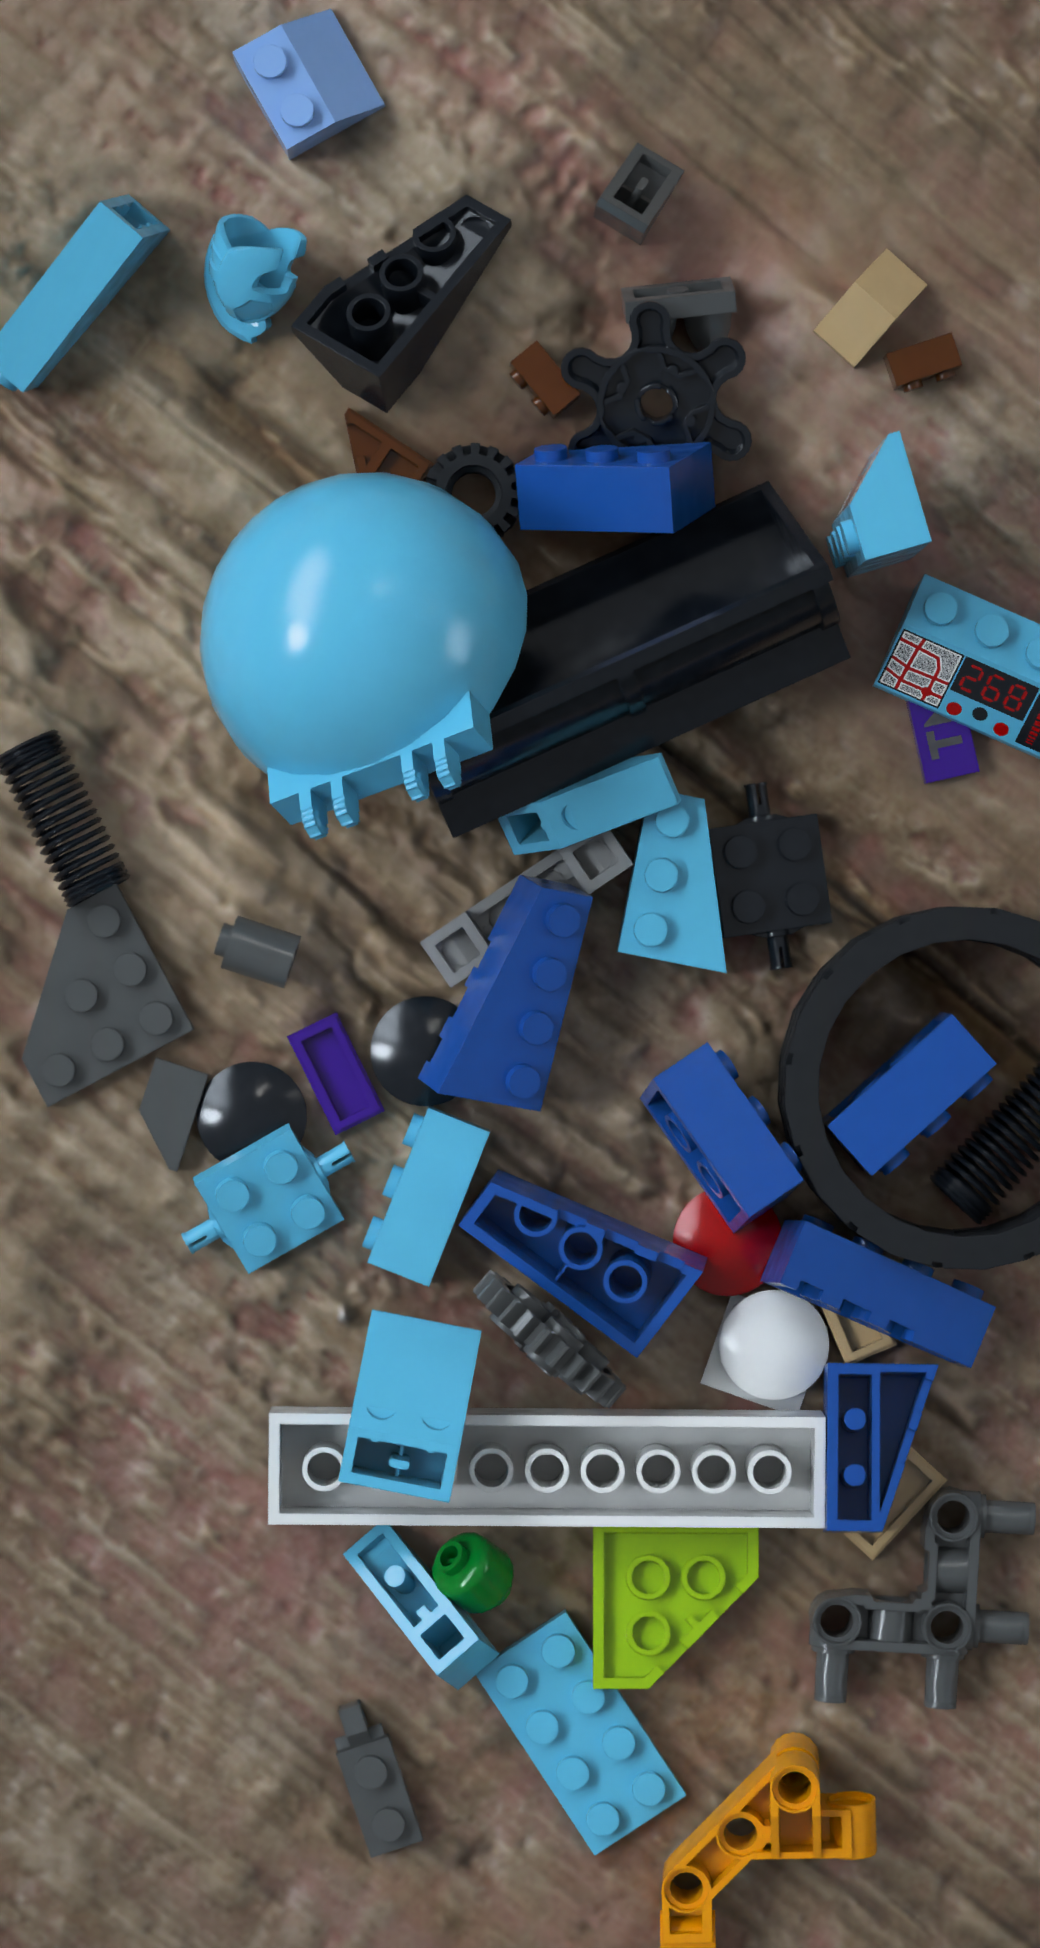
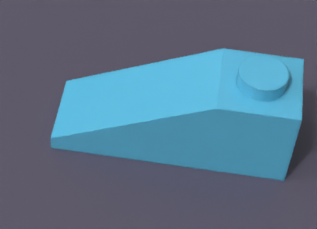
(431, 1621)

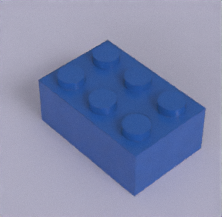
(909, 1095)
(722, 1136)

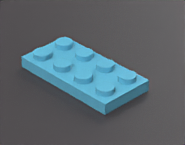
(578, 1735)

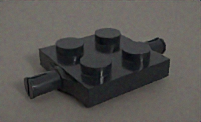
(769, 875)

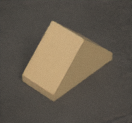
(870, 307)

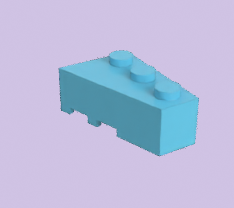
(672, 891)

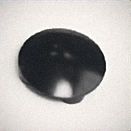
(404, 1042)
(247, 1105)

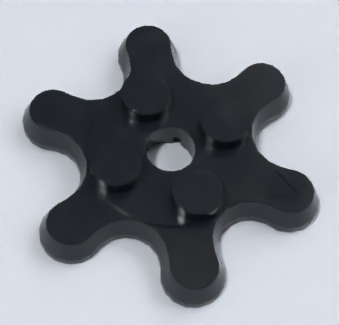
(655, 364)

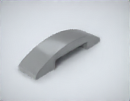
(465, 939)

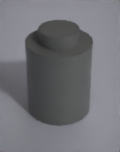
(257, 951)

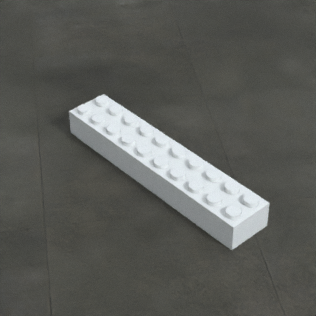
(571, 1470)

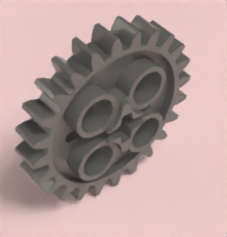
(549, 1339)

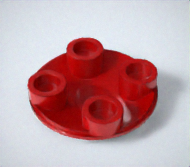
(733, 1259)

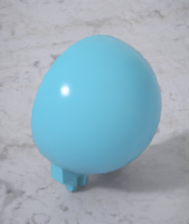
(361, 641)

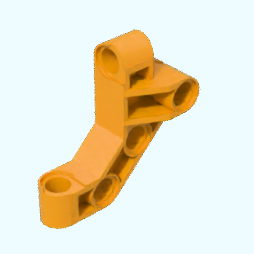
(789, 1823)

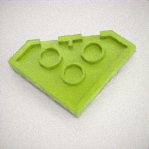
(660, 1594)

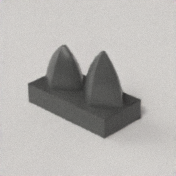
(702, 304)

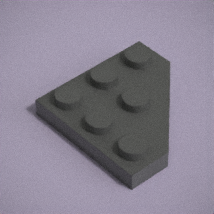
(100, 1000)

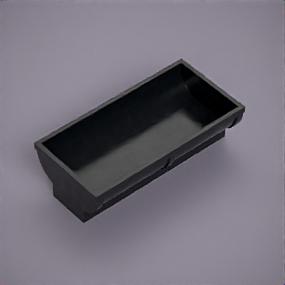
(651, 651)

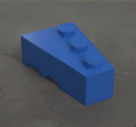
(615, 487)
(868, 1436)

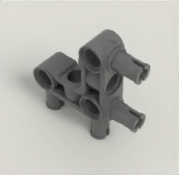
(905, 1622)

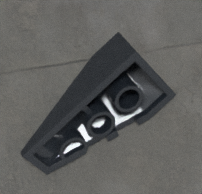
(392, 314)

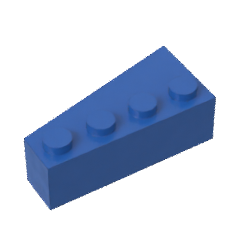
(877, 1291)

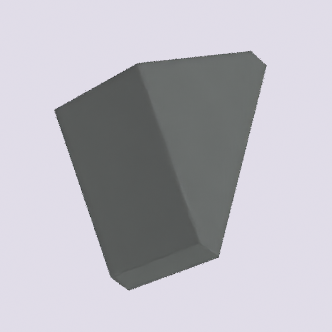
(637, 193)

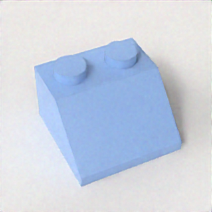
(307, 81)

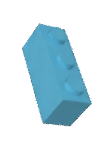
(425, 1195)

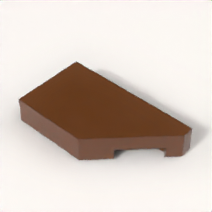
(380, 452)

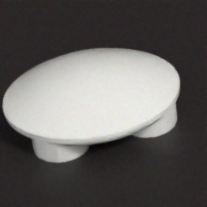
(774, 1345)

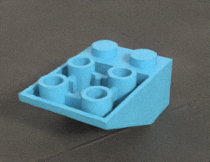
(410, 1406)

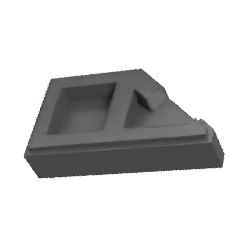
(171, 1107)

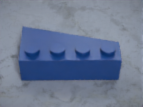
(515, 1001)
(587, 1260)

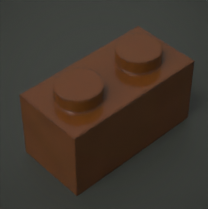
(923, 361)
(544, 379)

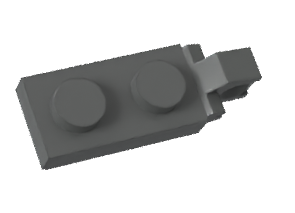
(375, 1783)

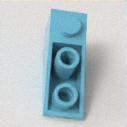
(592, 806)

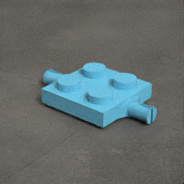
(268, 1198)

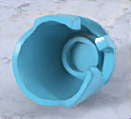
(250, 273)

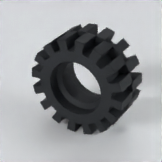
(492, 465)

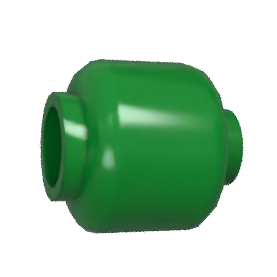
(473, 1572)

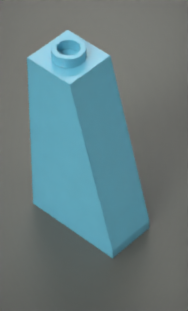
(76, 289)

